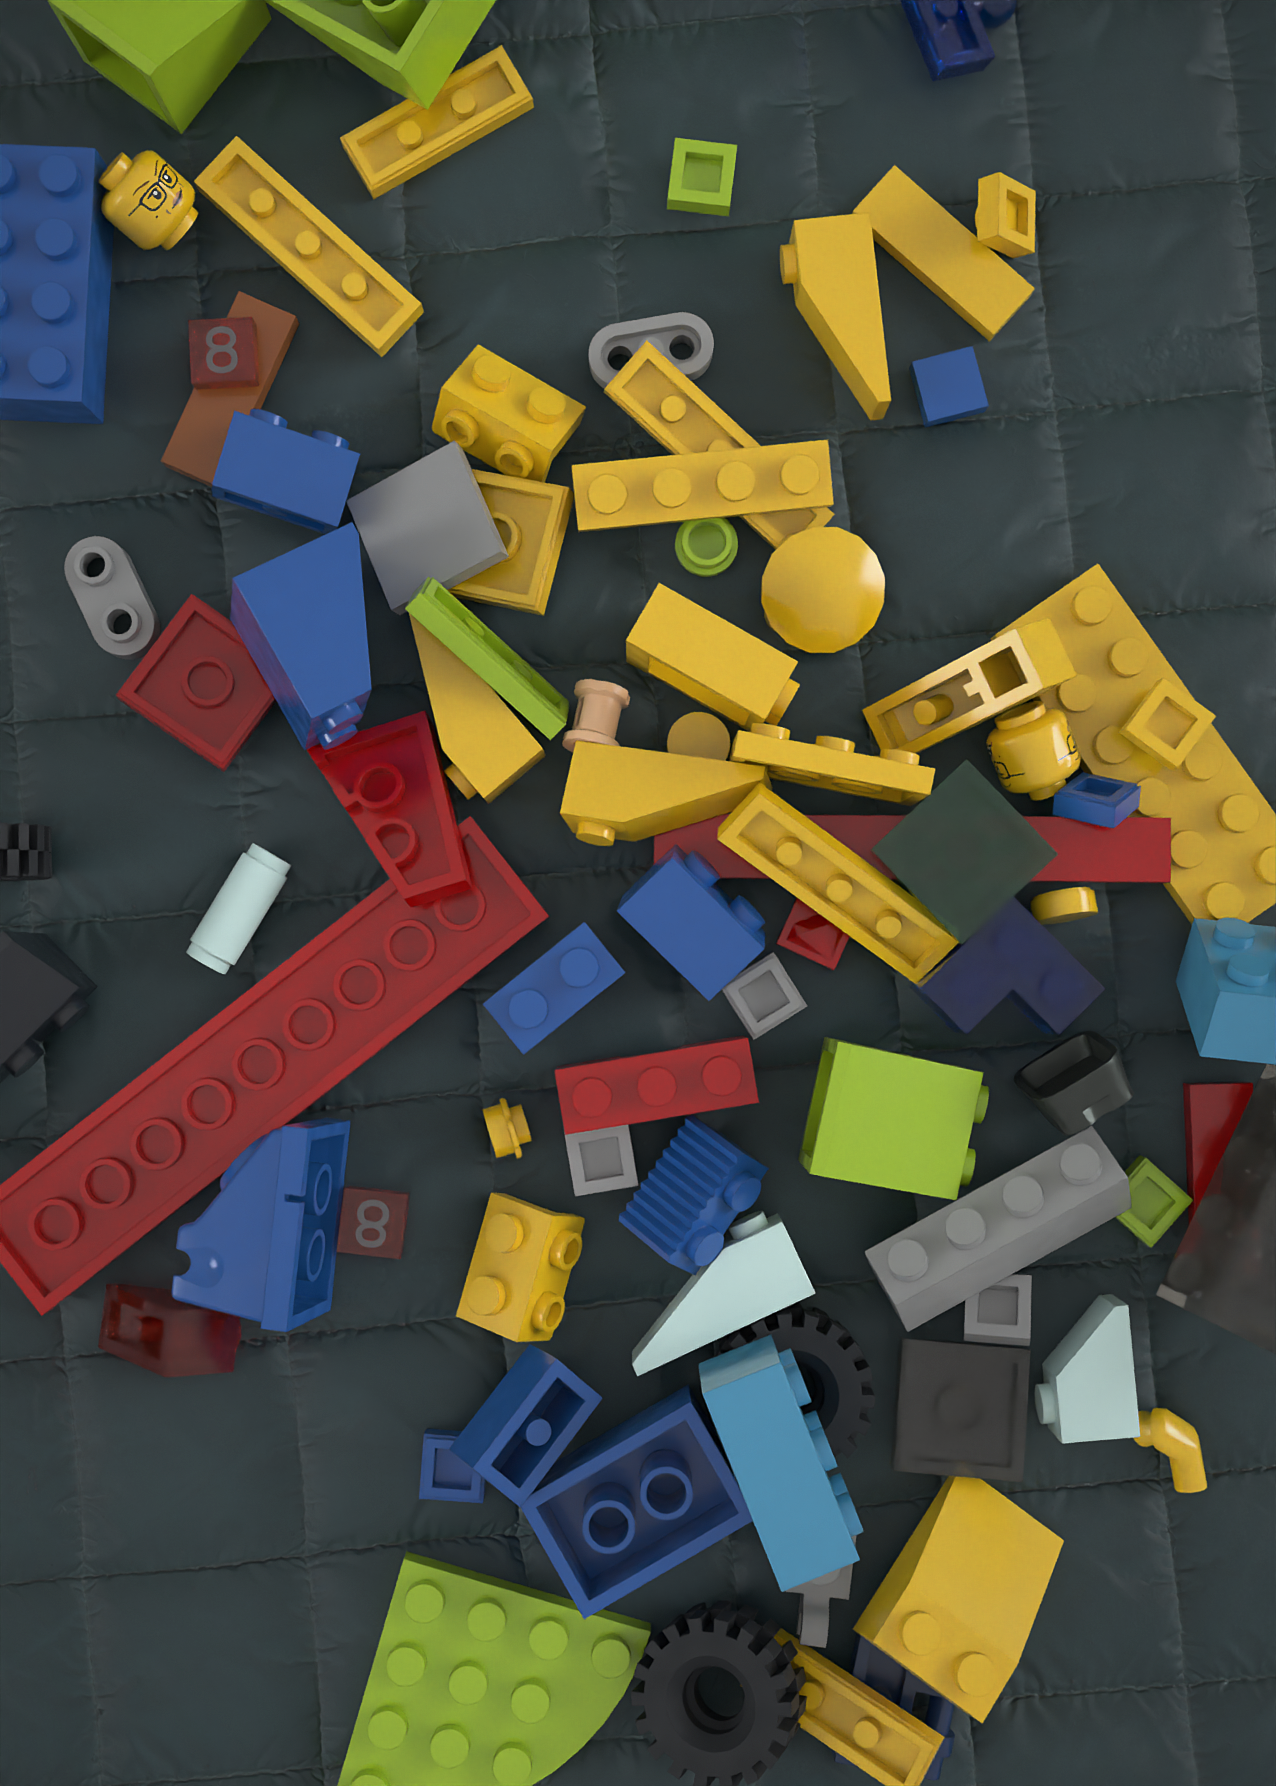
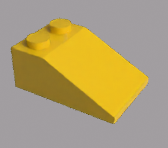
(964, 1594)

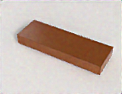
(208, 413)

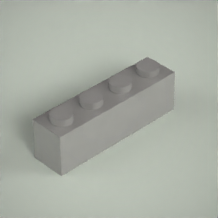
(1000, 1228)

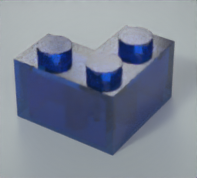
(1011, 959)

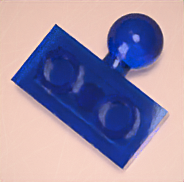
(954, 33)

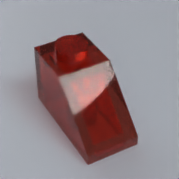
(167, 1334)

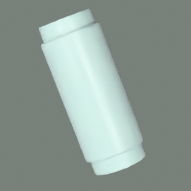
(238, 909)

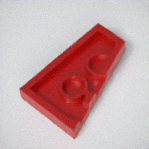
(401, 804)

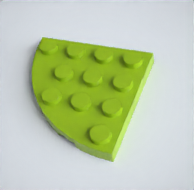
(485, 1681)

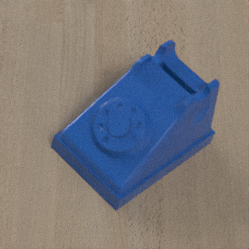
(272, 1229)

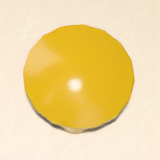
(822, 589)

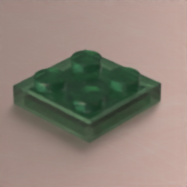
(963, 852)

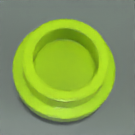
(706, 546)

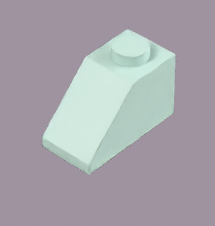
(1091, 1378)

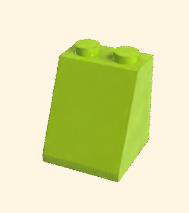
(164, 50)
(892, 1120)

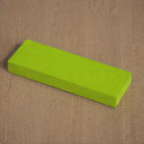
(489, 656)

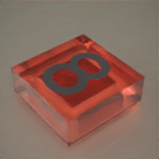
(223, 353)
(373, 1222)

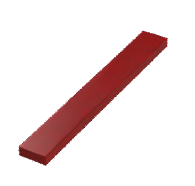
(1090, 853)

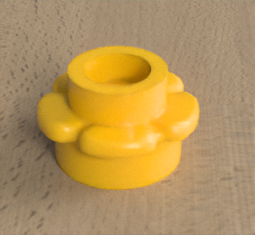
(506, 1128)

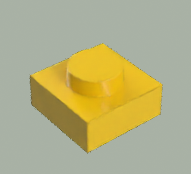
(1006, 215)
(1167, 724)

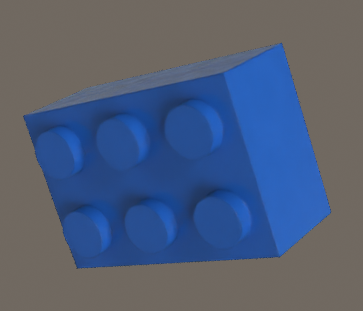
(636, 1502)

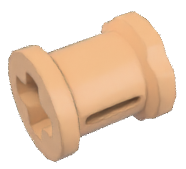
(596, 713)

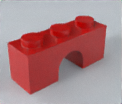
(656, 1085)

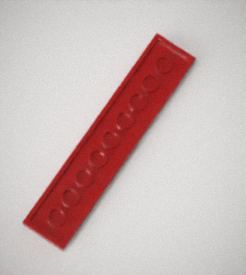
(252, 1071)

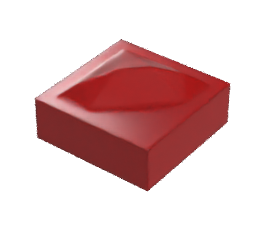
(812, 936)

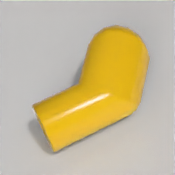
(1179, 1442)

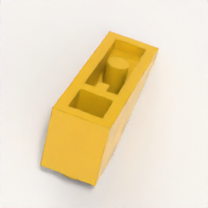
(840, 300)
(972, 689)
(473, 723)
(647, 792)

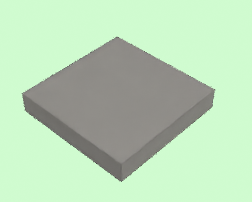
(426, 525)

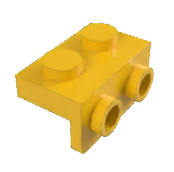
(505, 415)
(521, 1269)

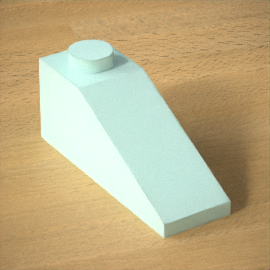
(746, 1282)

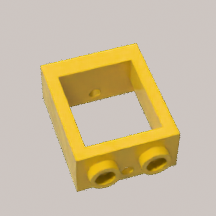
(711, 660)

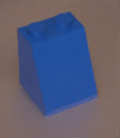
(310, 634)

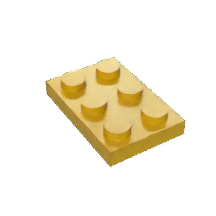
(834, 765)

